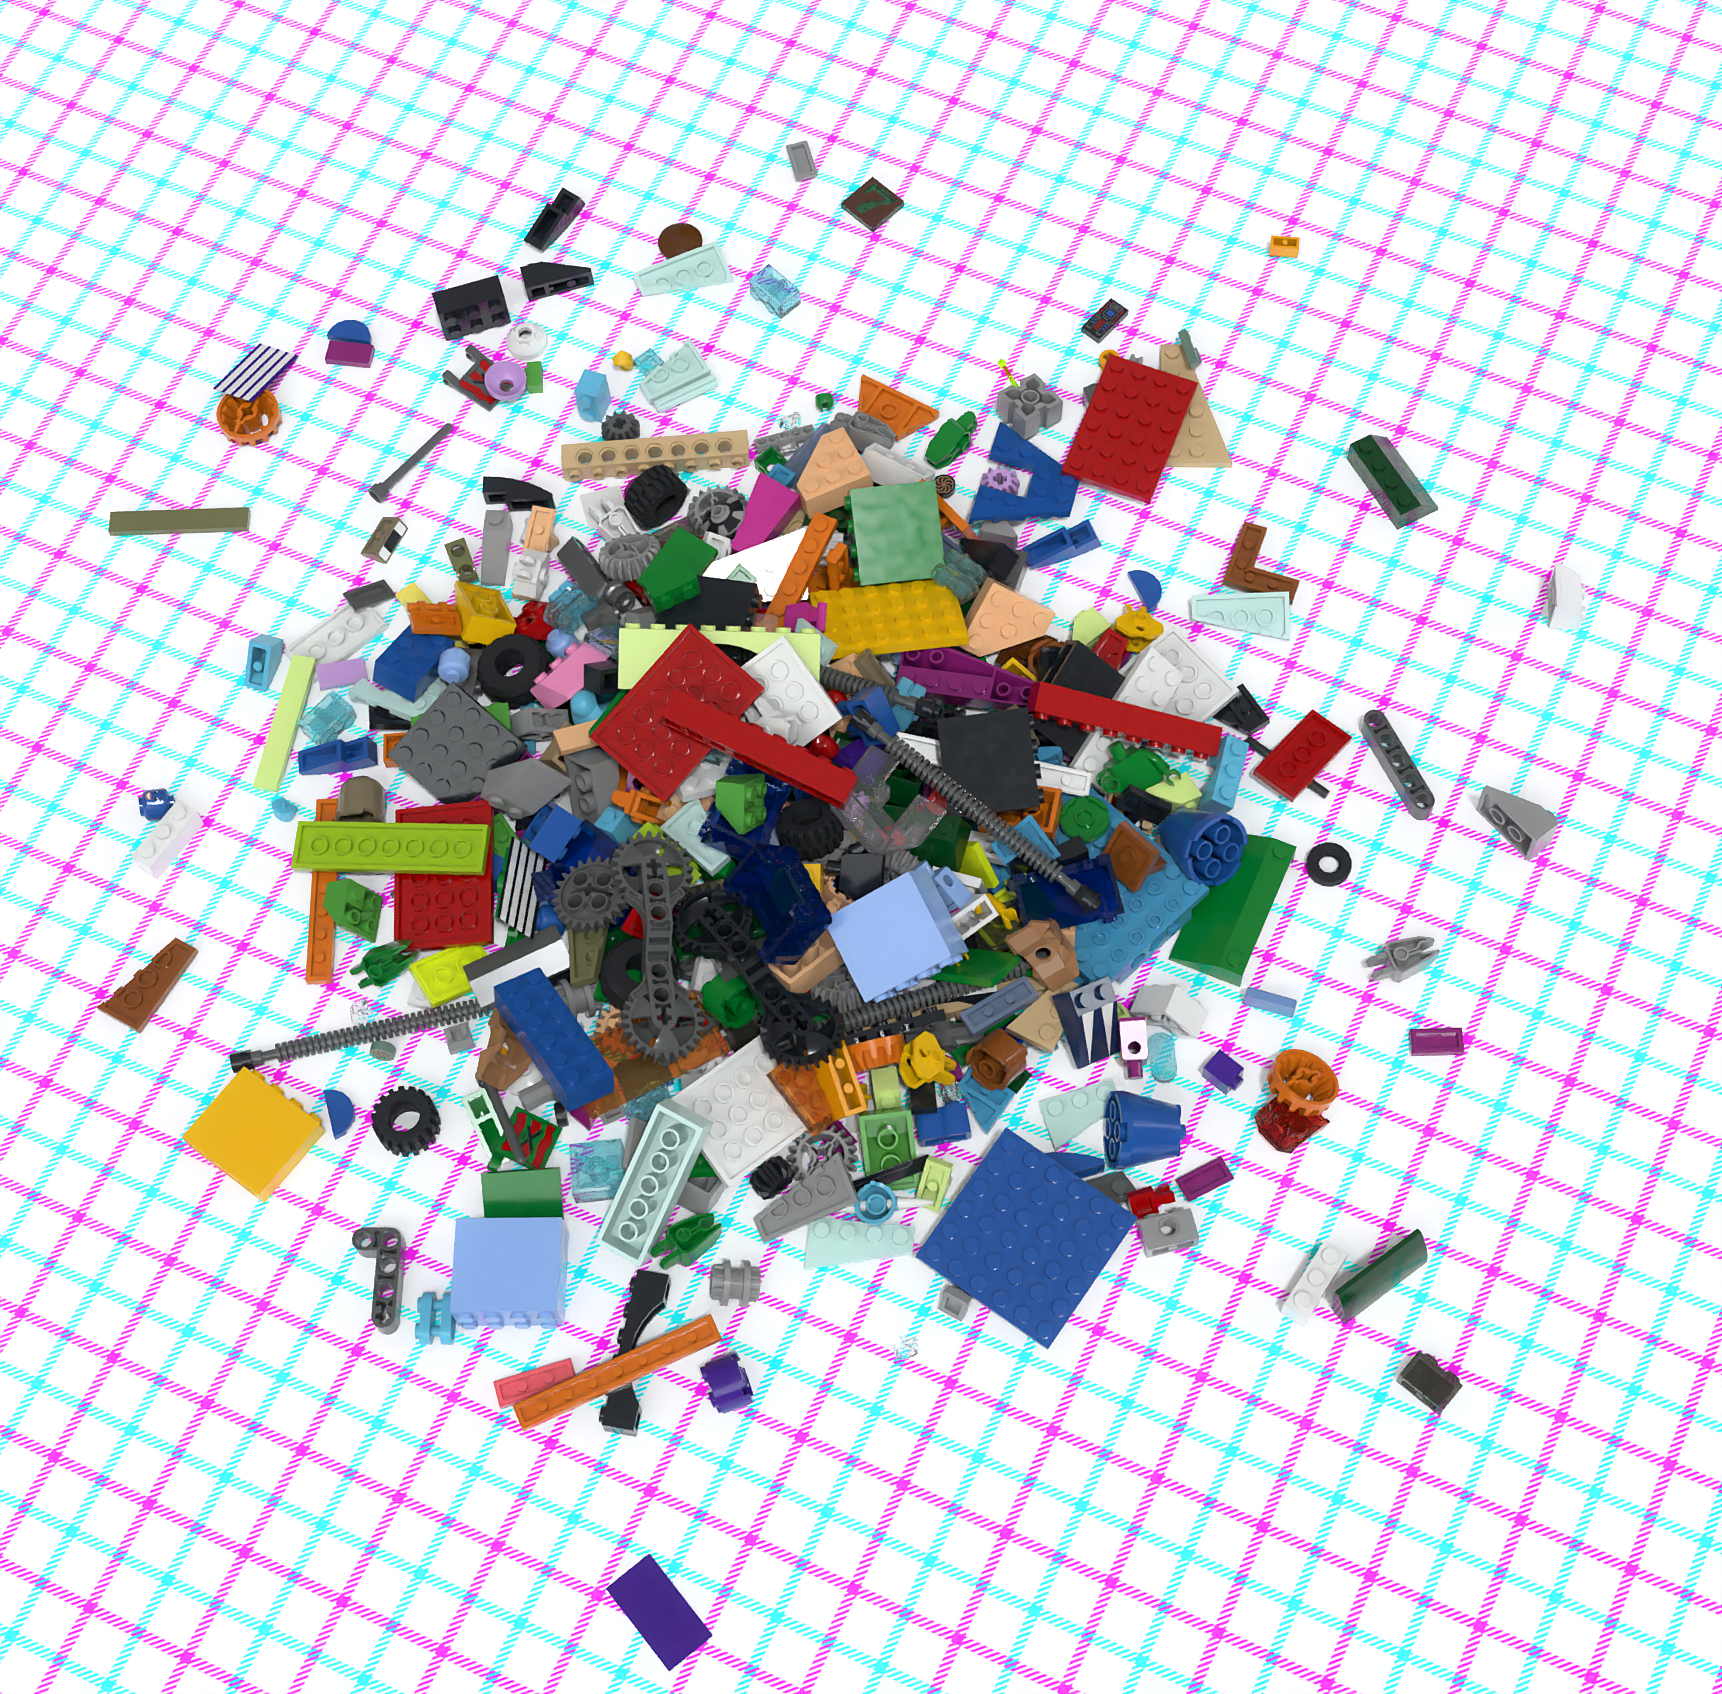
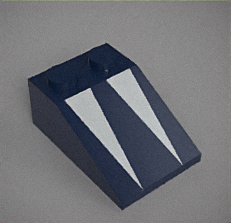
(1089, 1020)

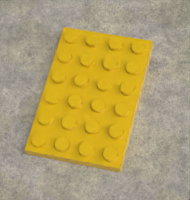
(892, 618)

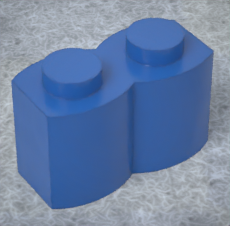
(945, 1126)

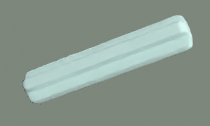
(686, 393)

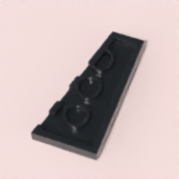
(904, 1024)

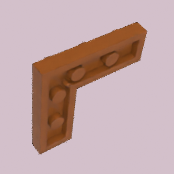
(1242, 571)

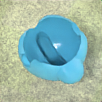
(589, 705)

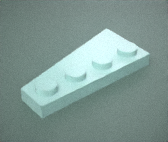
(688, 270)
(1248, 612)
(845, 1241)

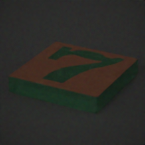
(872, 204)

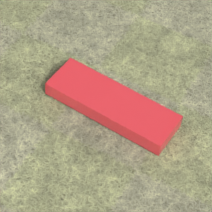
(529, 1383)

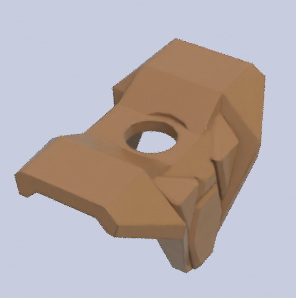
(1062, 962)
(500, 1069)

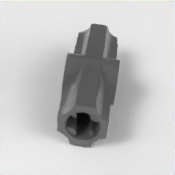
(948, 1035)

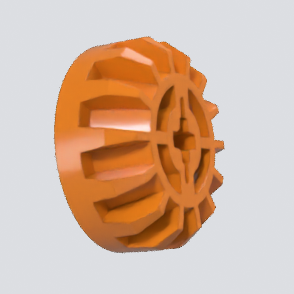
(241, 417)
(876, 1053)
(1303, 1075)

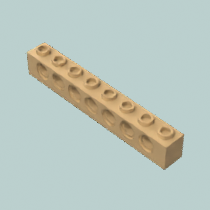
(644, 450)

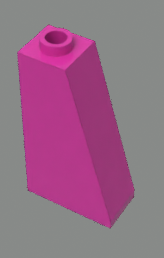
(766, 513)

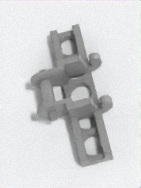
(795, 435)

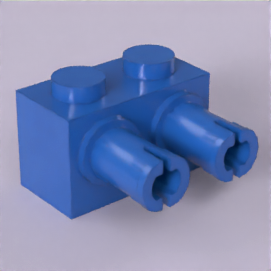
(876, 703)

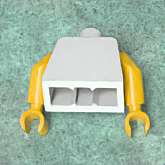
(979, 912)

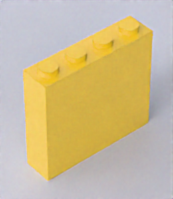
(254, 1133)

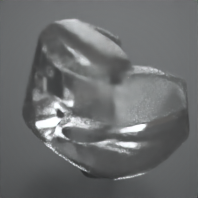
(789, 422)
(360, 1012)
(948, 1092)
(906, 1348)

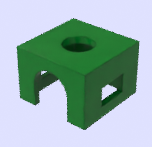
(768, 458)

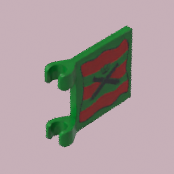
(535, 1137)

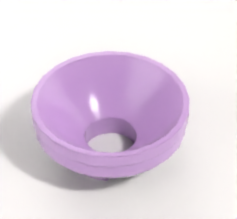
(505, 372)

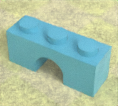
(1222, 789)

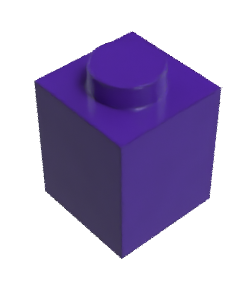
(1223, 1072)

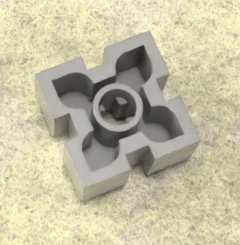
(1029, 406)

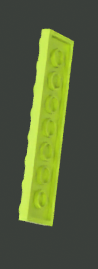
(391, 847)

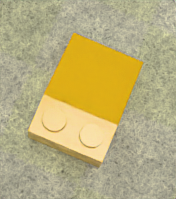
(482, 613)

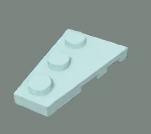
(677, 372)

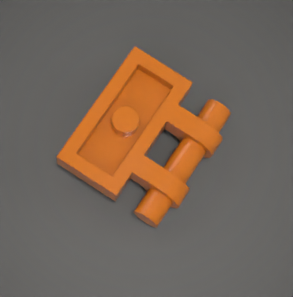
(434, 618)

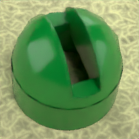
(824, 400)

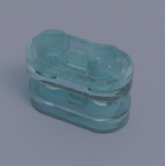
(959, 574)
(566, 610)
(644, 1105)

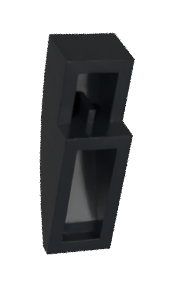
(554, 220)
(516, 494)
(1071, 850)

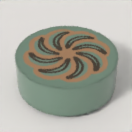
(382, 1050)

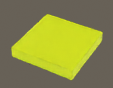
(977, 865)

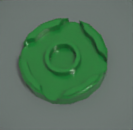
(1085, 817)

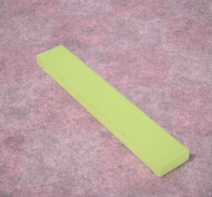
(285, 723)

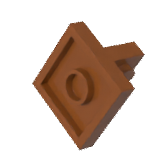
(1133, 856)

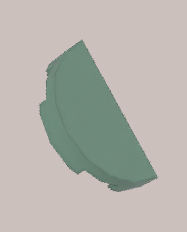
(1191, 353)

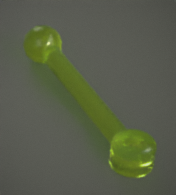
(1002, 364)

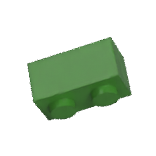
(534, 377)

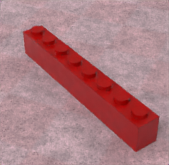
(1124, 720)
(759, 749)

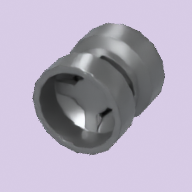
(619, 596)

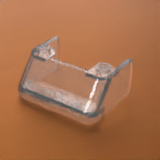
(868, 819)

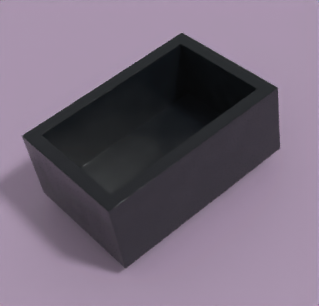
(471, 308)

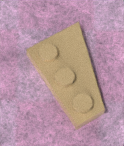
(1040, 1022)

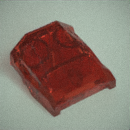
(1287, 1129)

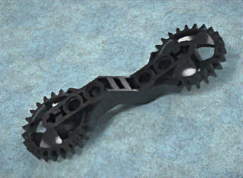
(783, 1010)

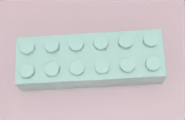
(654, 1181)

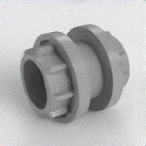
(579, 999)
(735, 1283)

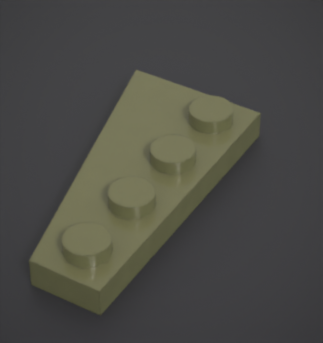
(586, 955)

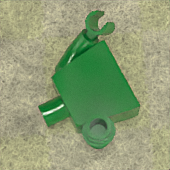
(1134, 767)

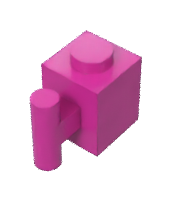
(811, 614)

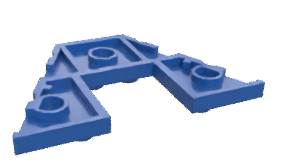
(1048, 491)

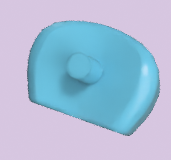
(283, 810)

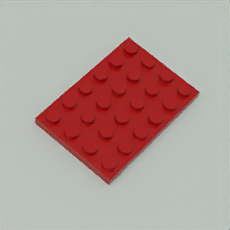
(1129, 429)
(634, 728)
(446, 908)

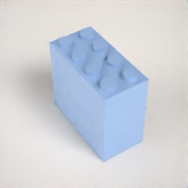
(897, 936)
(509, 1272)

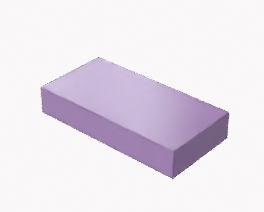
(341, 673)

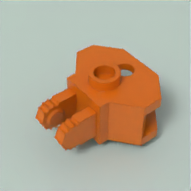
(640, 804)

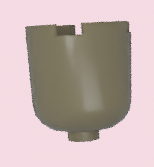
(361, 801)

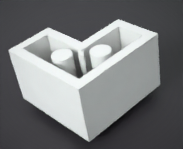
(1172, 1008)

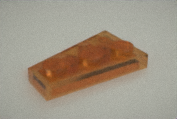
(804, 1096)

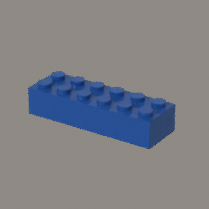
(554, 1039)

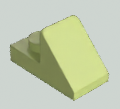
(935, 1182)

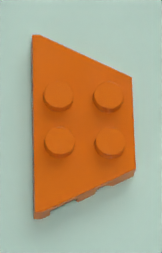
(894, 408)

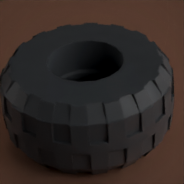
(504, 654)
(613, 976)

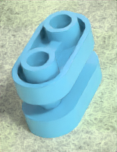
(426, 1329)

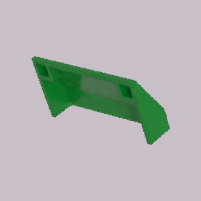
(1233, 914)

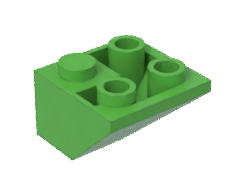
(742, 800)
(354, 907)

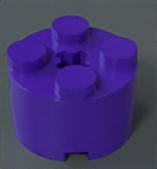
(728, 1383)

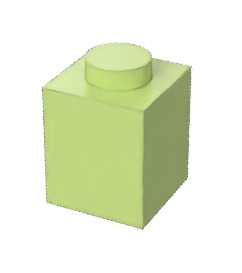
(886, 1087)

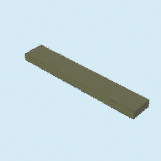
(179, 521)

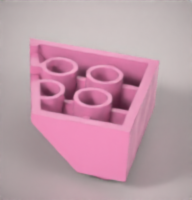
(565, 674)

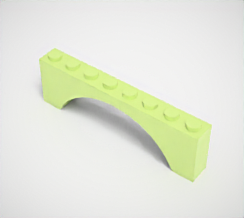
(643, 646)

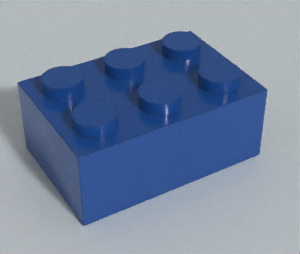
(410, 663)
(551, 831)

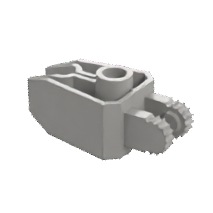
(864, 430)
(1404, 958)

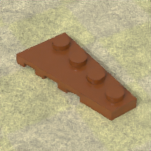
(145, 993)

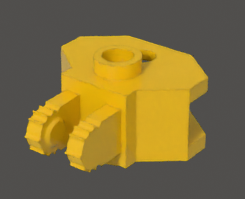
(1137, 628)
(927, 1062)

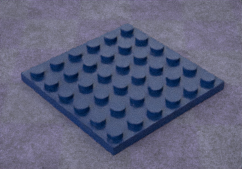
(1026, 1238)

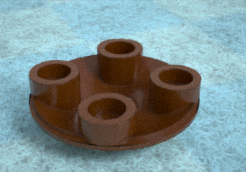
(679, 239)

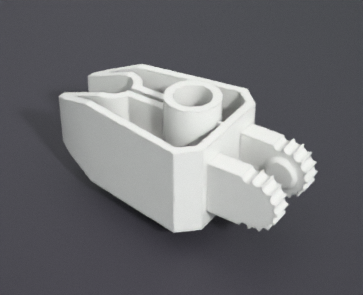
(615, 522)

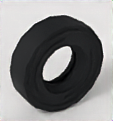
(1326, 878)

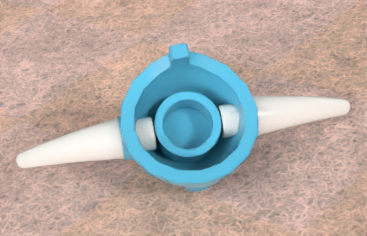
(879, 1203)

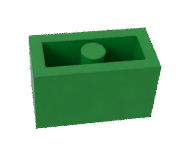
(670, 585)

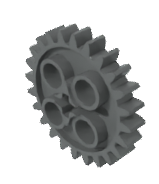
(589, 896)

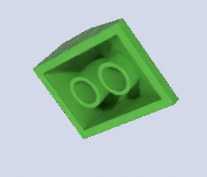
(888, 1142)

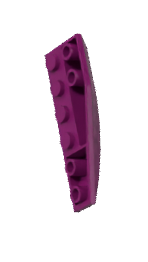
(963, 679)

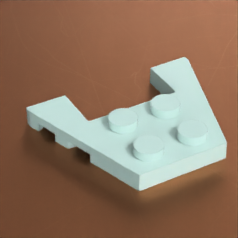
(395, 703)

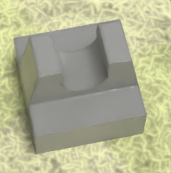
(459, 1038)
(955, 1303)

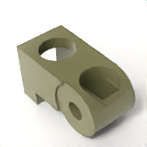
(461, 561)

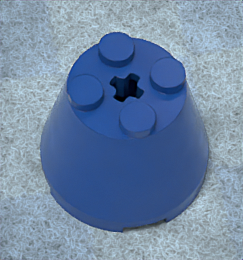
(1204, 844)
(1140, 1130)

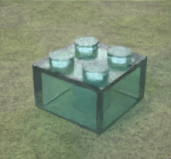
(596, 1169)

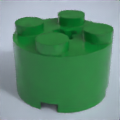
(728, 1001)

